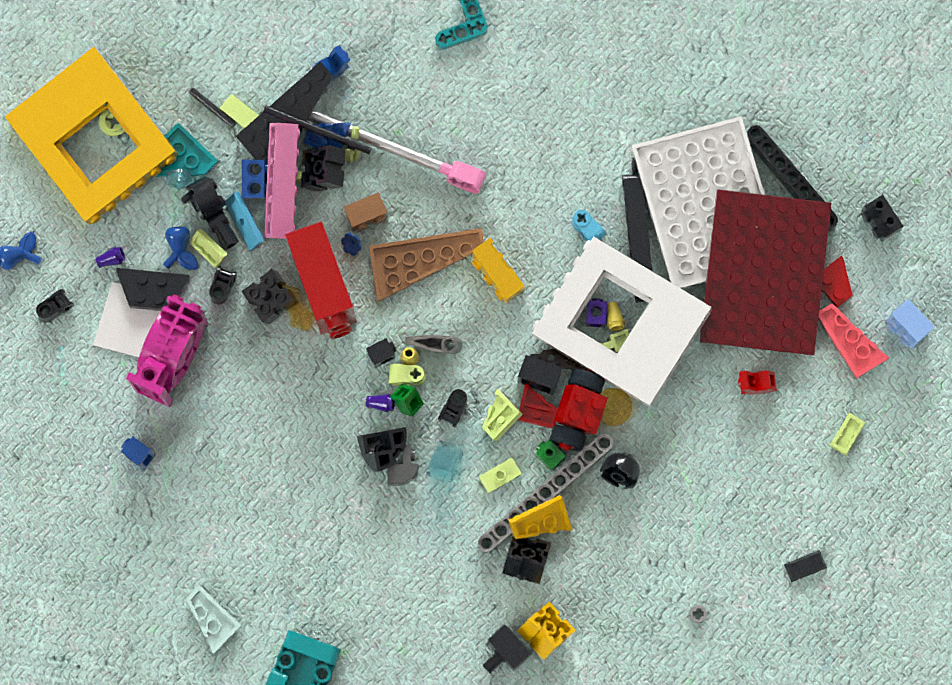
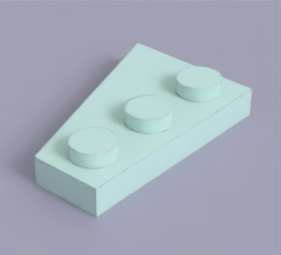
(212, 618)

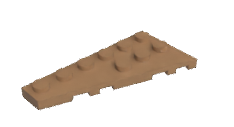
(412, 260)

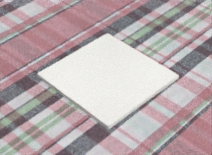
(123, 327)

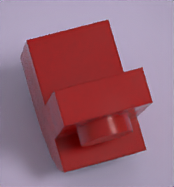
(757, 382)

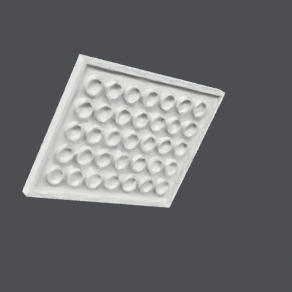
(681, 187)

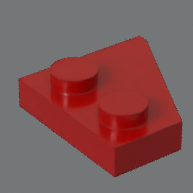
(836, 282)

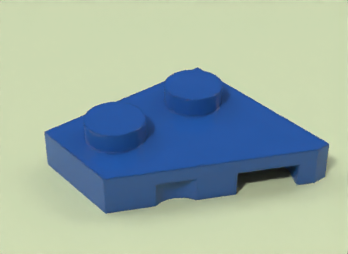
(316, 140)

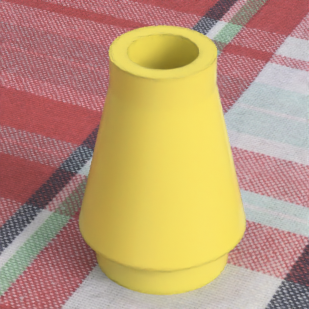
(614, 317)
(409, 360)

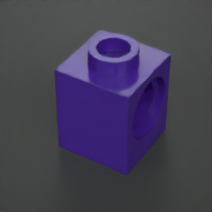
(593, 321)

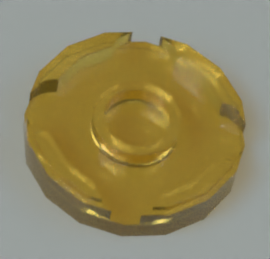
(617, 408)

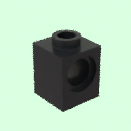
(381, 352)

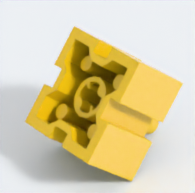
(546, 630)

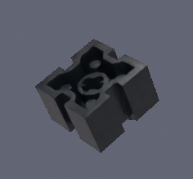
(323, 168)
(270, 296)
(526, 559)

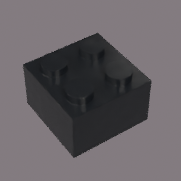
(539, 374)

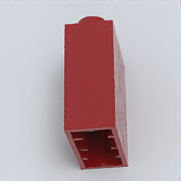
(322, 280)

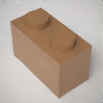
(366, 212)

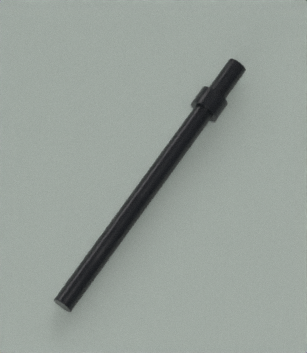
(351, 143)

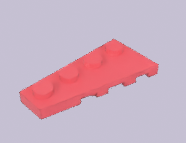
(855, 348)

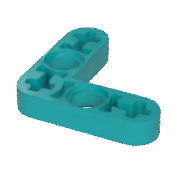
(472, 20)

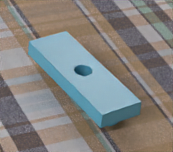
(244, 221)

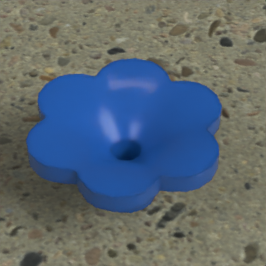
(351, 244)

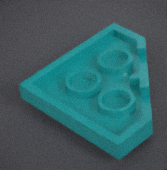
(192, 155)

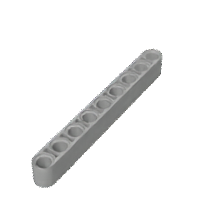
(549, 484)

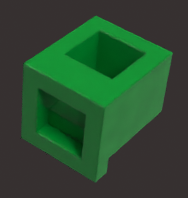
(407, 399)

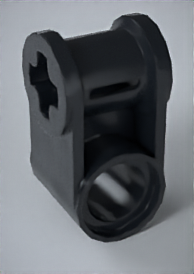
(222, 281)
(55, 306)
(453, 409)

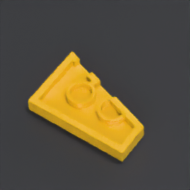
(544, 518)

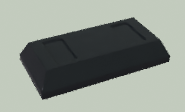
(805, 566)

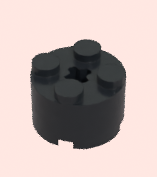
(204, 197)

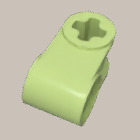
(402, 374)

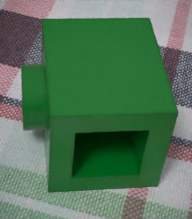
(549, 455)

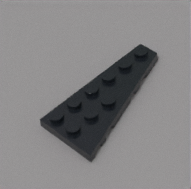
(296, 101)

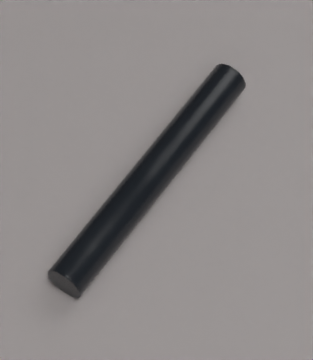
(213, 108)

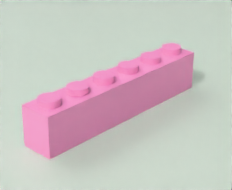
(281, 180)

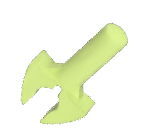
(351, 155)

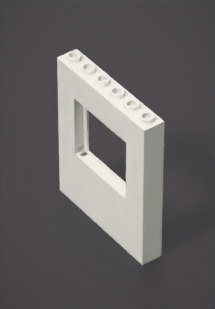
(653, 344)

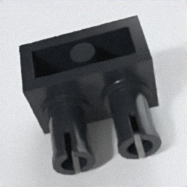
(881, 218)

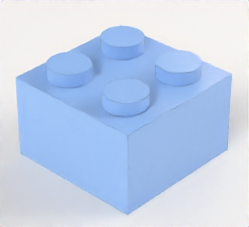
(909, 324)

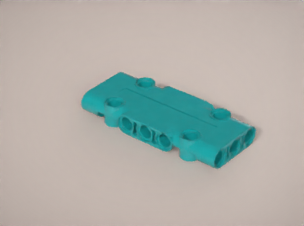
(307, 659)

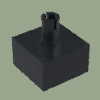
(506, 649)

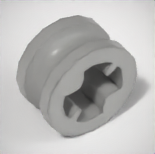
(702, 618)

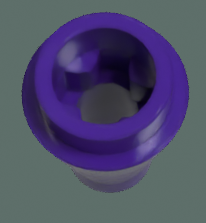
(111, 257)
(381, 402)

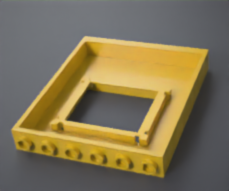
(66, 107)

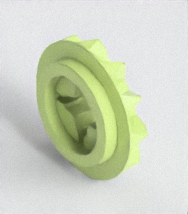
(105, 125)

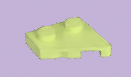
(500, 416)

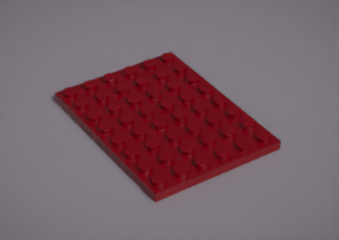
(765, 272)

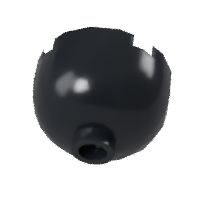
(620, 469)

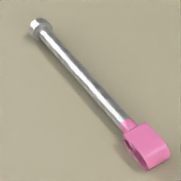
(458, 174)

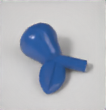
(177, 239)
(12, 255)

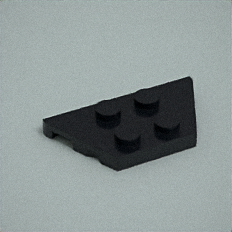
(150, 288)

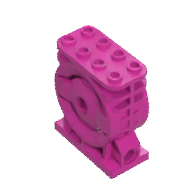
(168, 350)

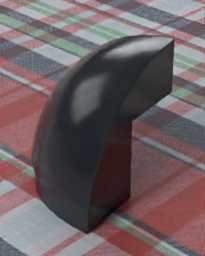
(382, 448)

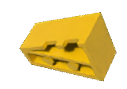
(496, 271)

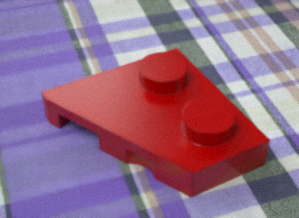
(536, 409)

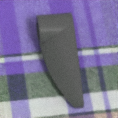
(435, 343)

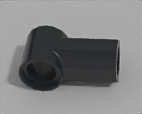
(220, 226)

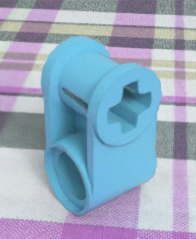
(589, 227)

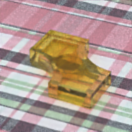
(299, 315)

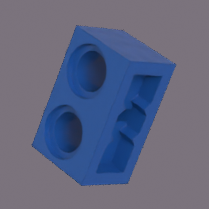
(250, 178)
(137, 452)

